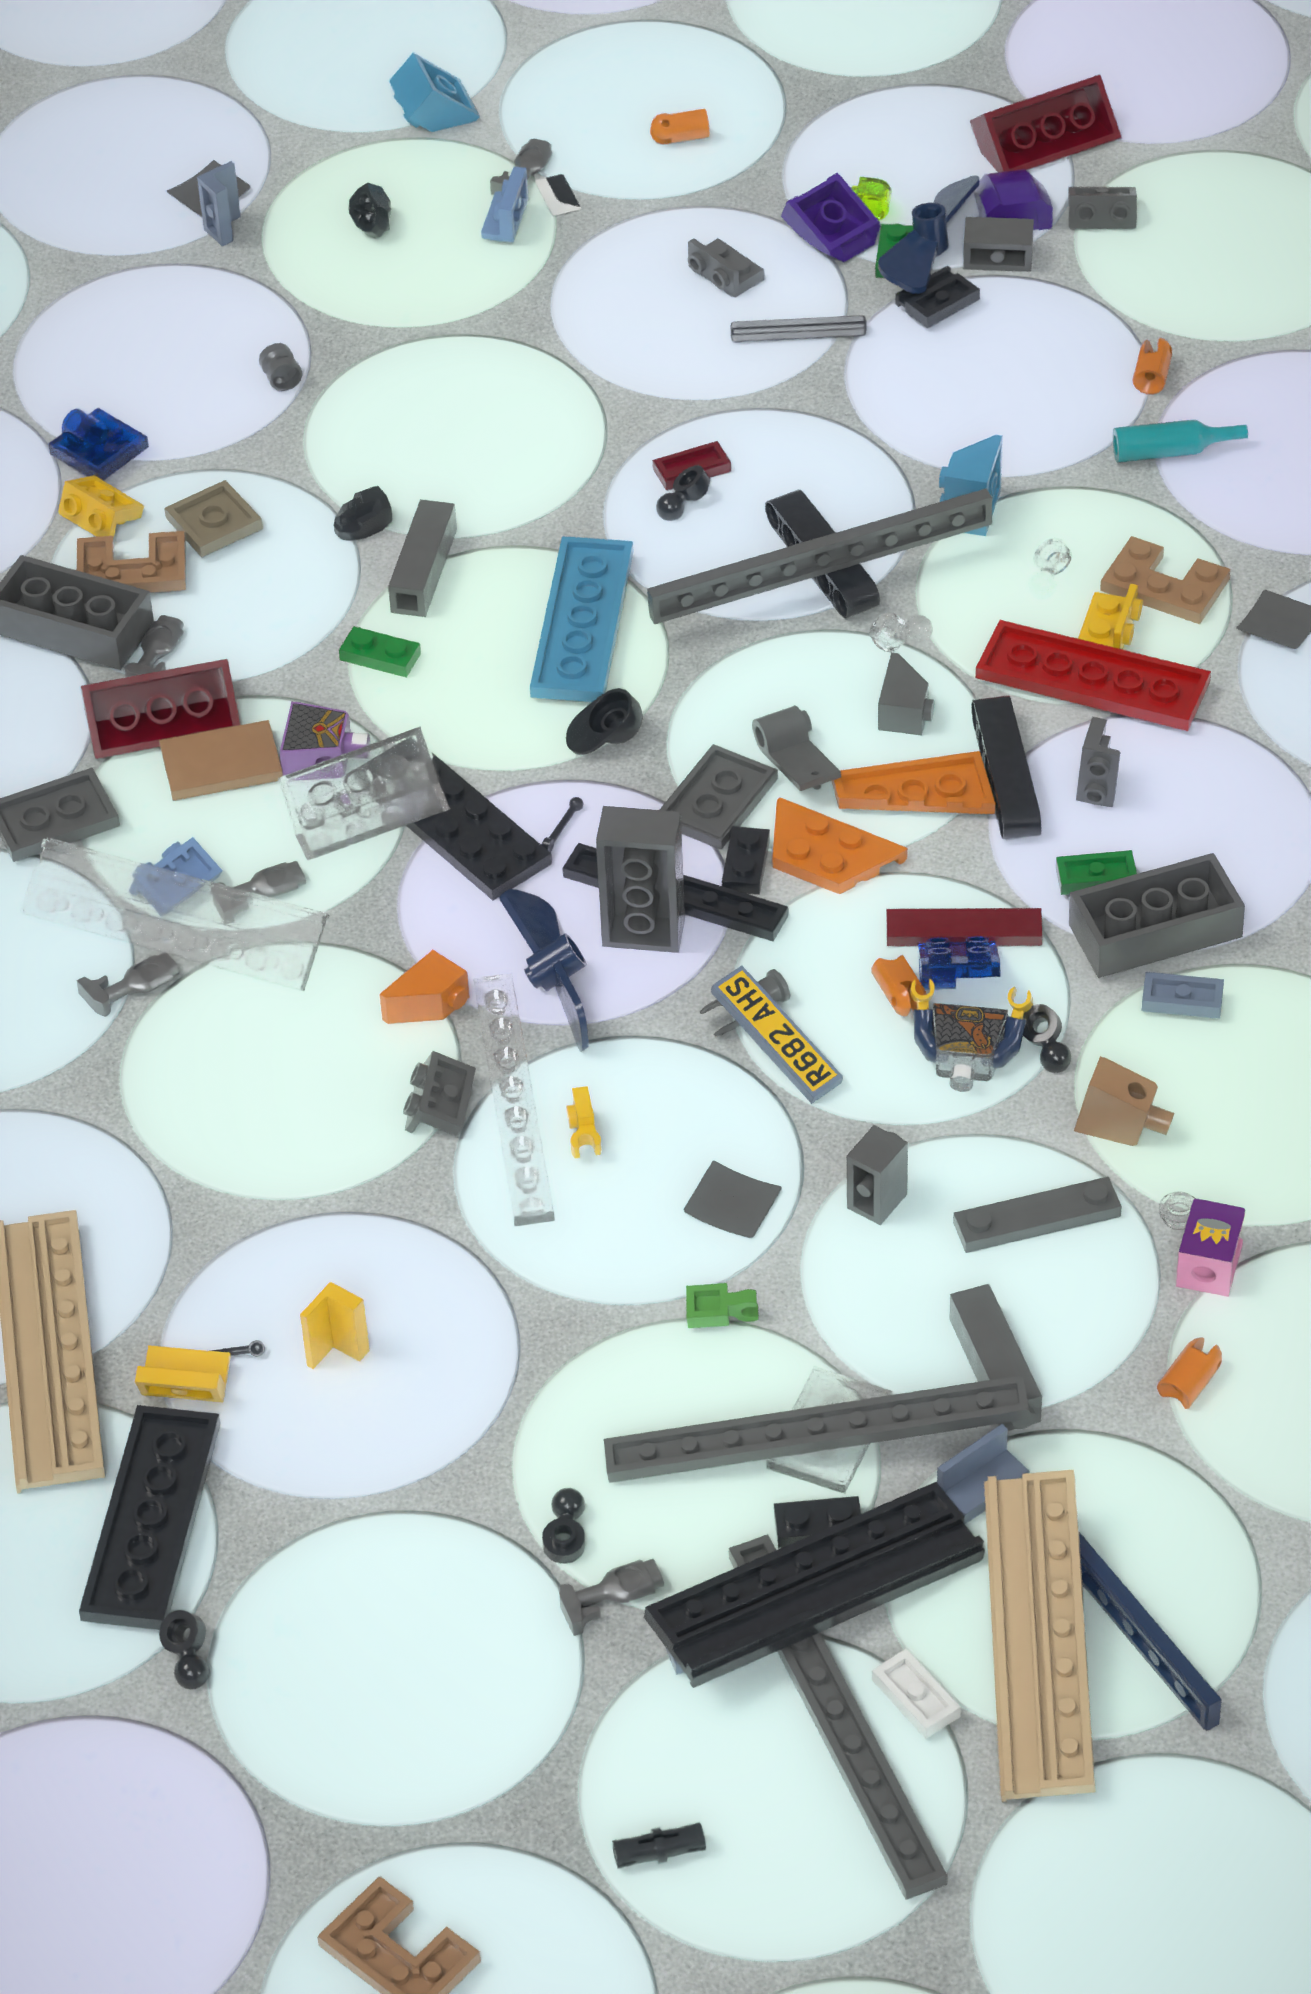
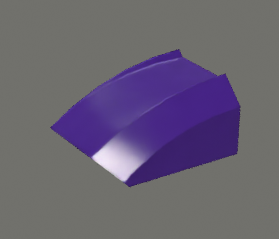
(1014, 196)
(833, 219)

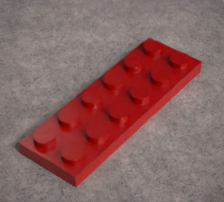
(1093, 675)

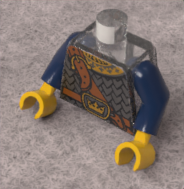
(967, 1040)

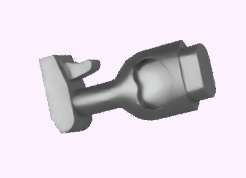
(531, 156)
(157, 642)
(275, 880)
(137, 979)
(618, 1585)

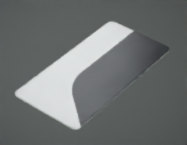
(557, 194)

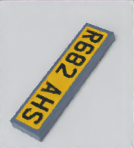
(776, 1034)

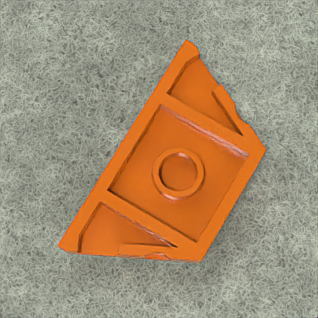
(828, 849)

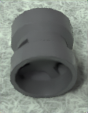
(280, 367)

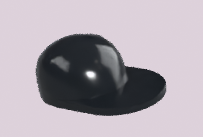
(609, 719)

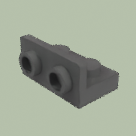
(1102, 207)
(724, 266)
(1098, 766)
(439, 1094)

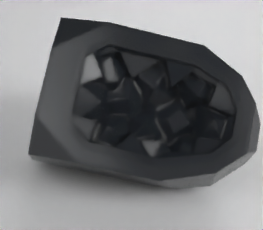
(370, 209)
(363, 515)

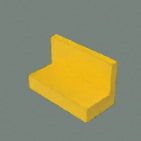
(334, 1321)
(184, 1374)

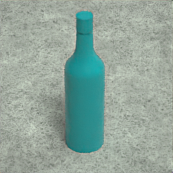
(1170, 439)

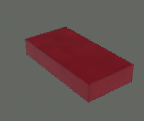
(708, 456)

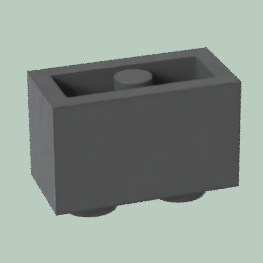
(998, 244)
(877, 1174)

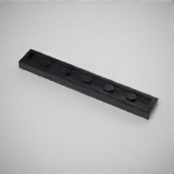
(701, 899)

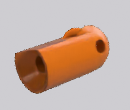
(680, 126)
(1152, 367)
(895, 982)
(1190, 1372)

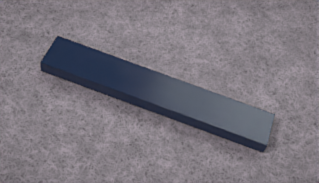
(1149, 1638)

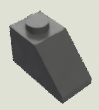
(904, 699)

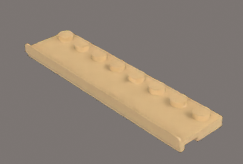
(48, 1353)
(1039, 1636)

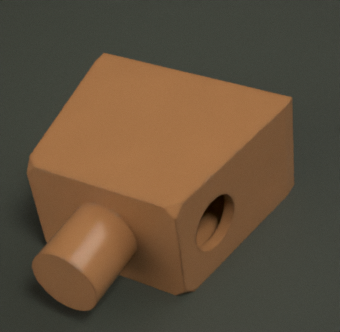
(1120, 1105)

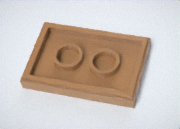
(220, 760)

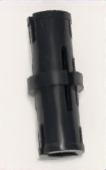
(658, 1845)

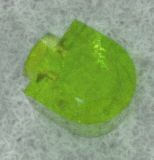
(875, 195)

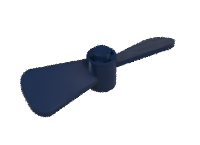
(913, 257)
(553, 955)

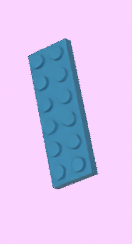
(581, 619)

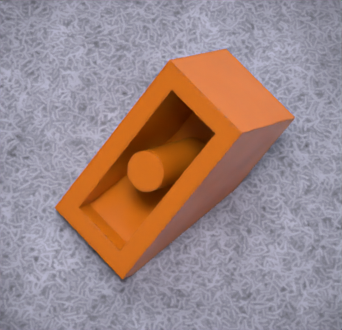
(425, 991)

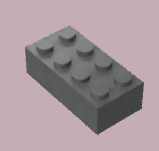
(73, 612)
(640, 879)
(1156, 915)

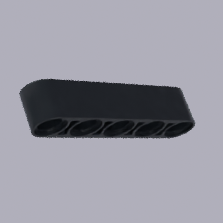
(798, 521)
(1006, 767)

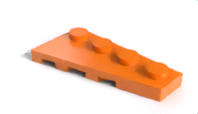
(922, 785)

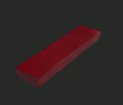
(1001, 925)

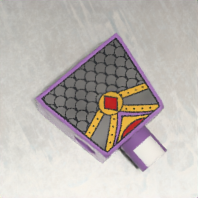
(316, 736)

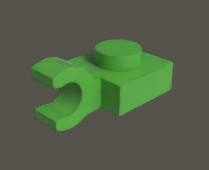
(712, 1305)

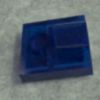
(96, 443)
(947, 960)

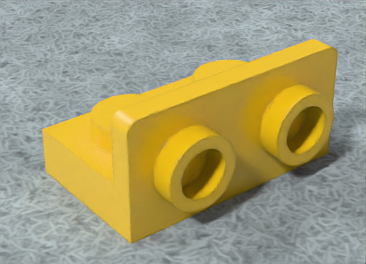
(97, 505)
(1111, 618)

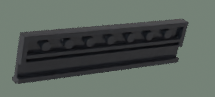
(814, 1584)

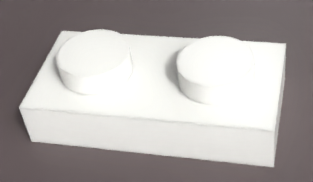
(916, 1693)

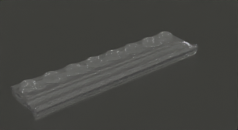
(174, 913)

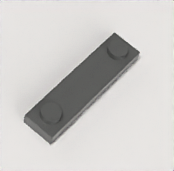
(1037, 1214)

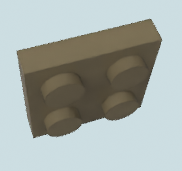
(213, 518)

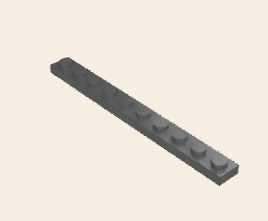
(819, 556)
(816, 1428)
(856, 1753)

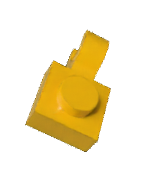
(581, 1116)

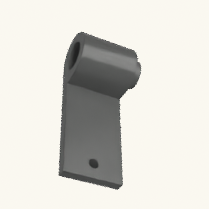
(786, 743)

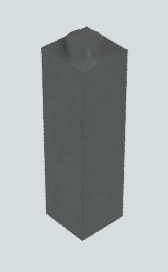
(422, 558)
(991, 1344)

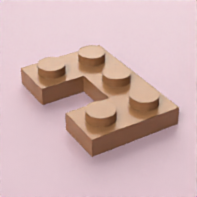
(159, 573)
(1181, 598)
(362, 1944)

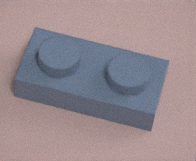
(1182, 995)

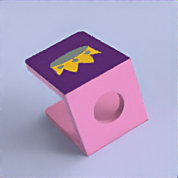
(1210, 1247)

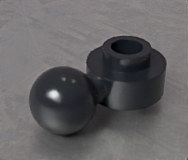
(689, 485)
(1054, 1055)
(567, 1506)
(191, 1669)

